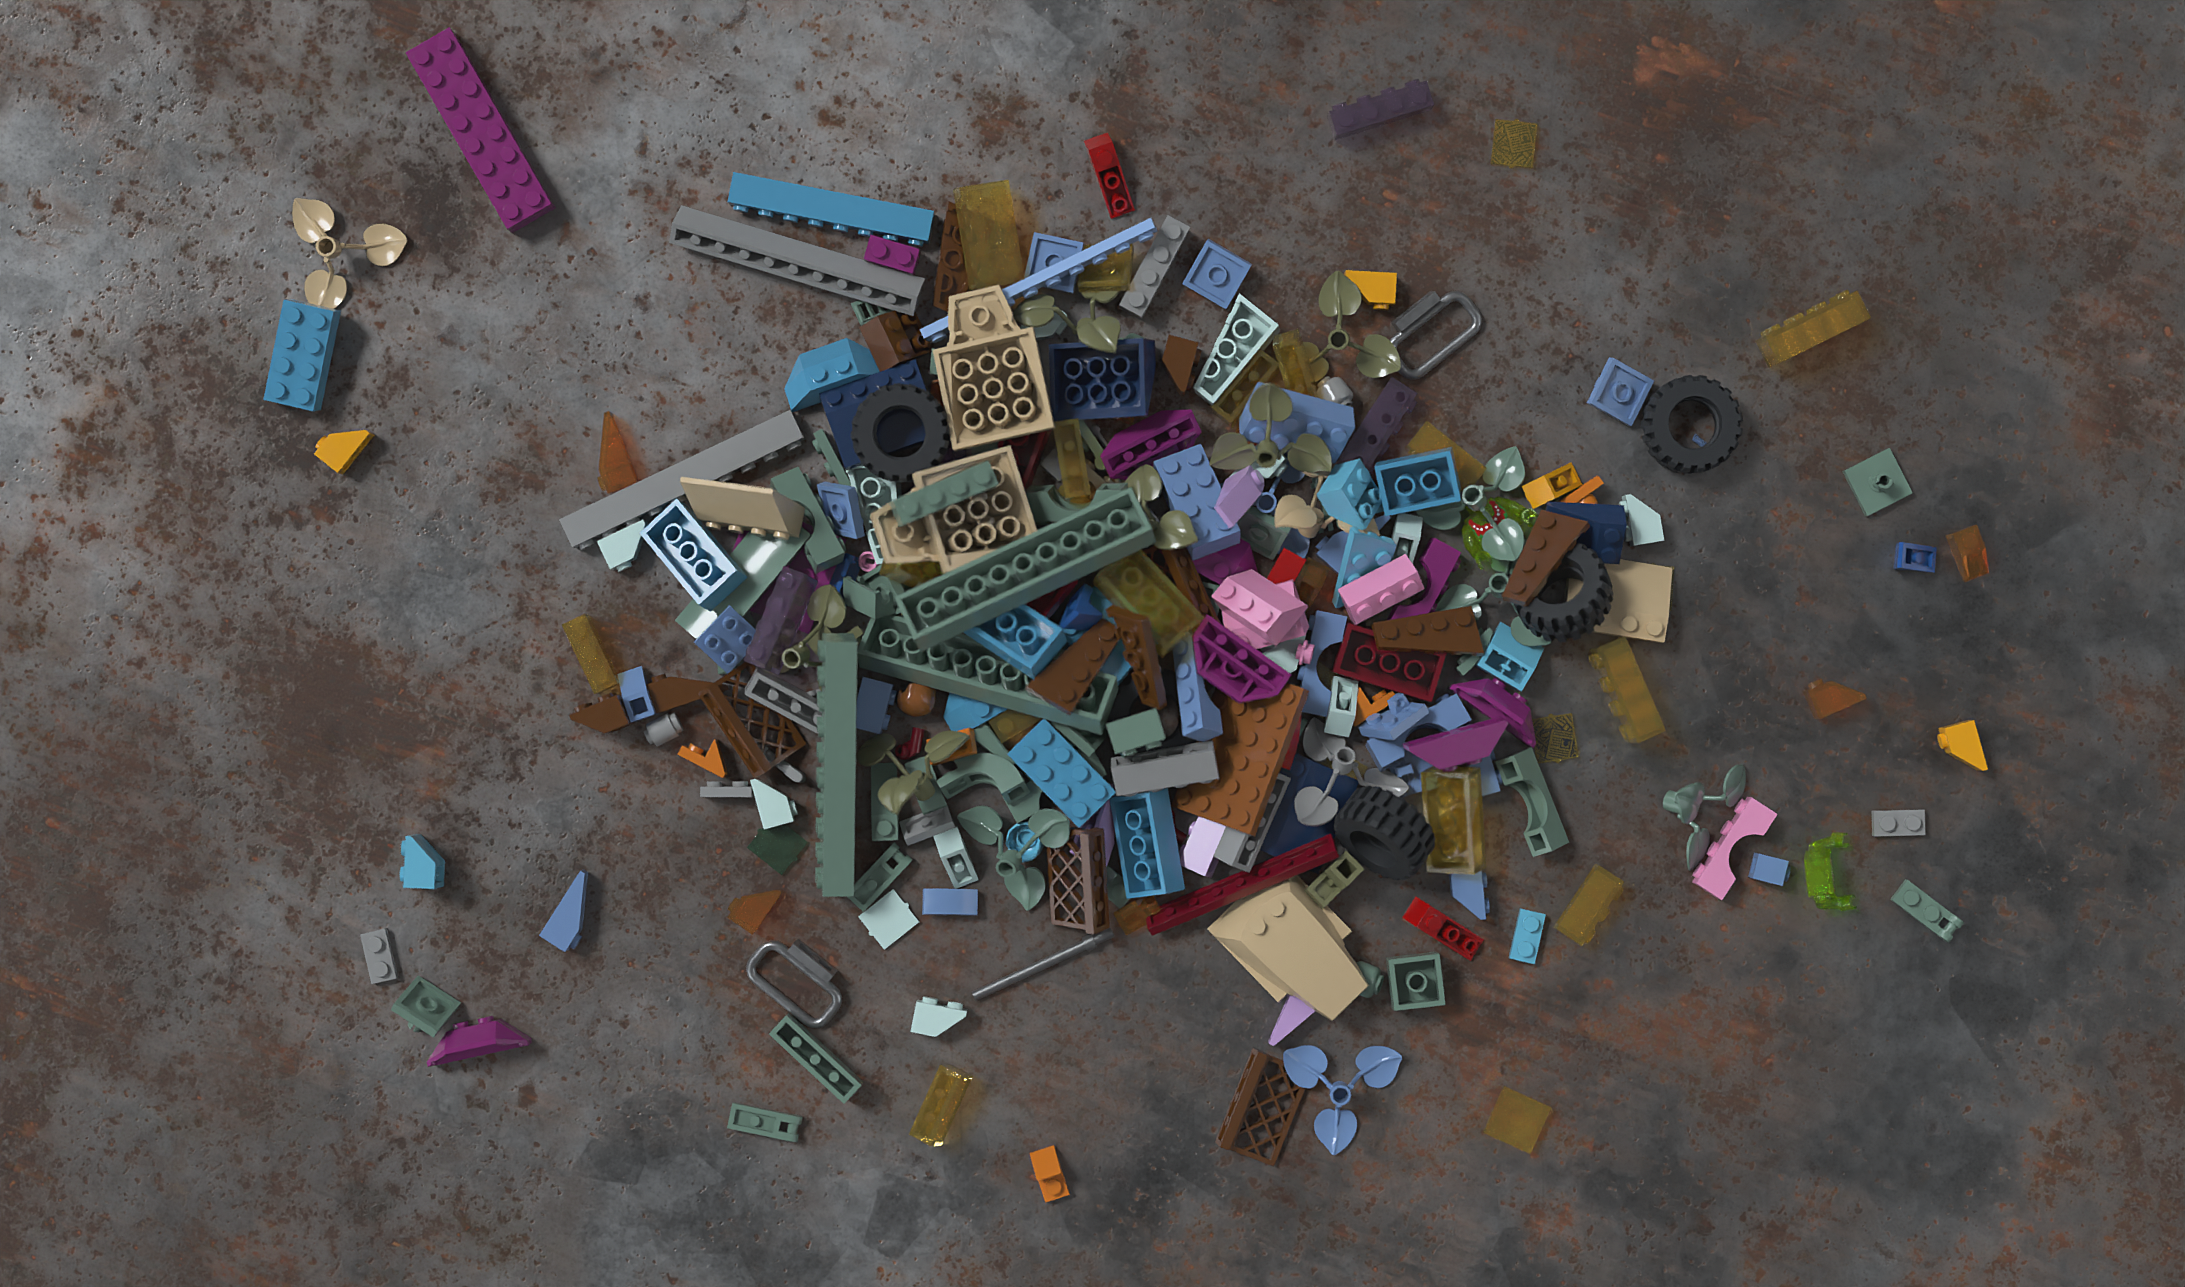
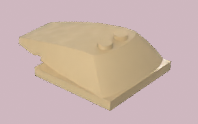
(990, 372)
(964, 528)
(1292, 947)

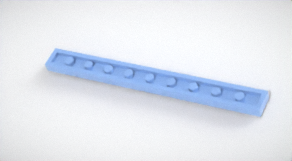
(1051, 276)

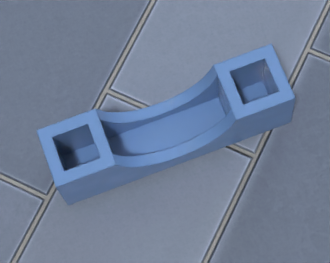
(1325, 630)
(1198, 714)
(1443, 716)

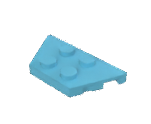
(1362, 556)

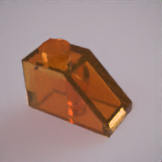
(1969, 552)
(1310, 581)
(1829, 697)
(753, 908)

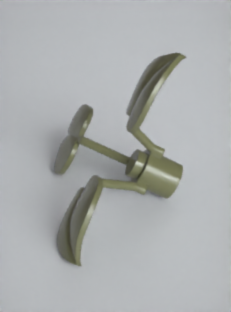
(1097, 333)
(1376, 356)
(1270, 404)
(1175, 526)
(827, 608)
(899, 790)

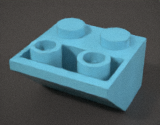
(1350, 494)
(1509, 659)
(422, 864)

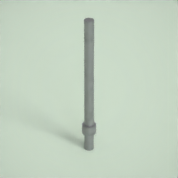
(1088, 943)

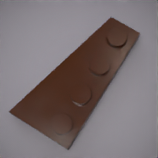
(951, 269)
(1542, 553)
(1441, 631)
(1140, 654)
(1074, 670)

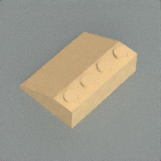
(743, 508)
(1638, 601)

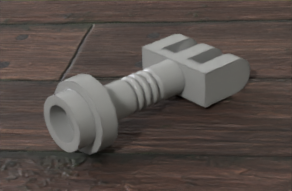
(790, 771)

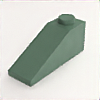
(884, 823)

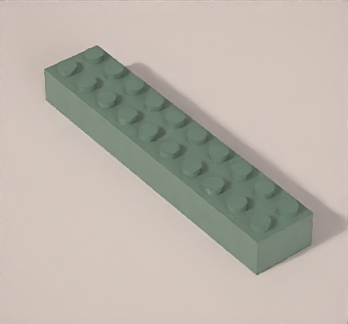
(1025, 569)
(976, 673)
(837, 760)

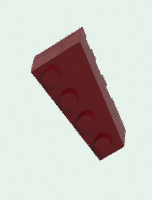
(1027, 453)

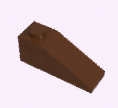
(676, 691)

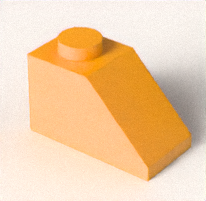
(1375, 287)
(341, 449)
(1552, 485)
(1963, 743)

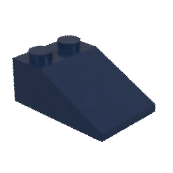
(1605, 530)

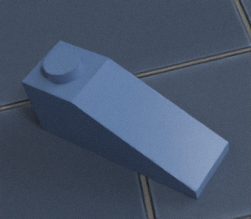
(1332, 549)
(567, 920)

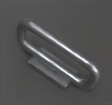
(1423, 311)
(807, 962)

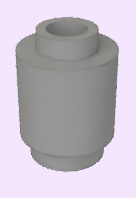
(663, 729)

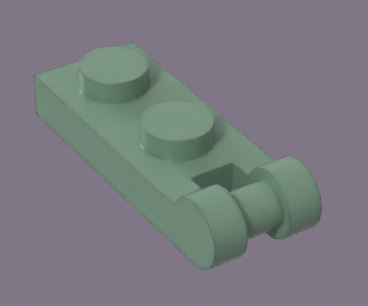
(1090, 443)
(833, 465)
(878, 877)
(1926, 910)
(764, 1122)

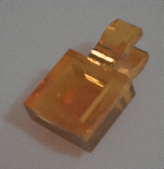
(1133, 916)

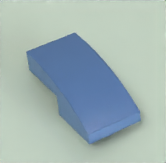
(950, 902)

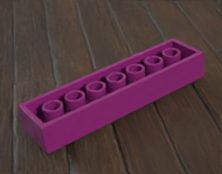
(480, 130)

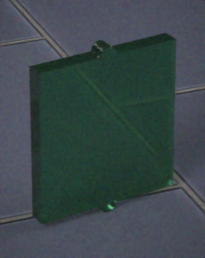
(777, 846)

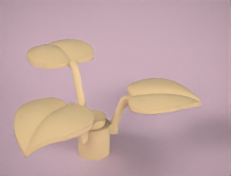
(311, 222)
(1294, 513)

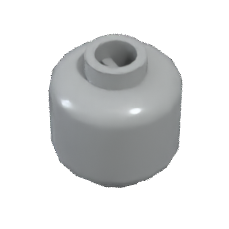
(1335, 390)

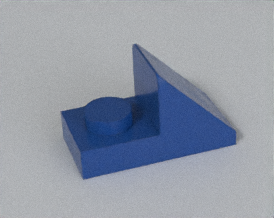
(1915, 557)
(1079, 611)

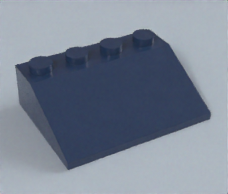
(1101, 383)
(896, 429)
(1285, 830)

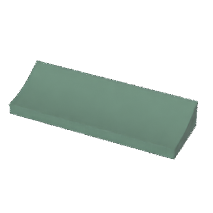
(762, 562)

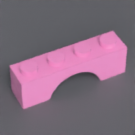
(1715, 873)

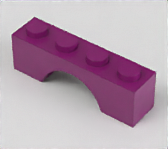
(1438, 563)

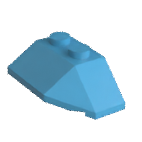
(827, 369)
(967, 712)

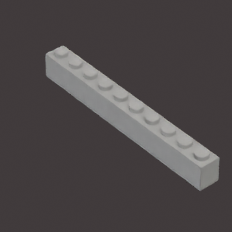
(796, 260)
(664, 487)

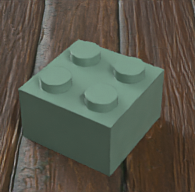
(1135, 732)
(1415, 981)

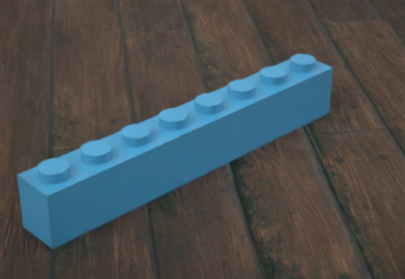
(830, 208)

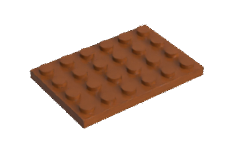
(1247, 759)

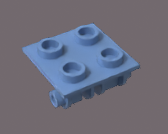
(726, 639)

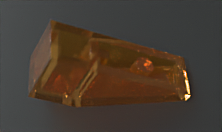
(614, 460)

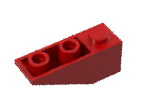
(1109, 175)
(1442, 928)

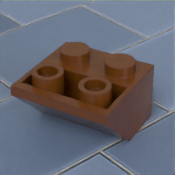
(895, 339)
(1178, 360)
(605, 716)

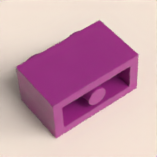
(892, 254)

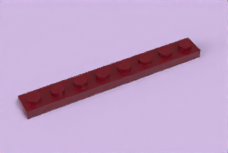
(1243, 884)

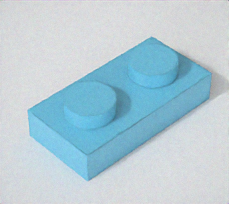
(1527, 936)

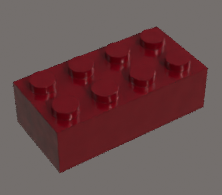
(1403, 672)

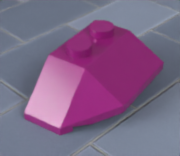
(1149, 441)
(1225, 562)
(1235, 664)
(1494, 701)
(1459, 744)
(476, 1040)

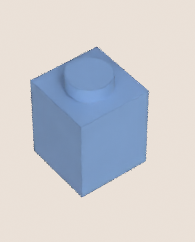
(1769, 869)

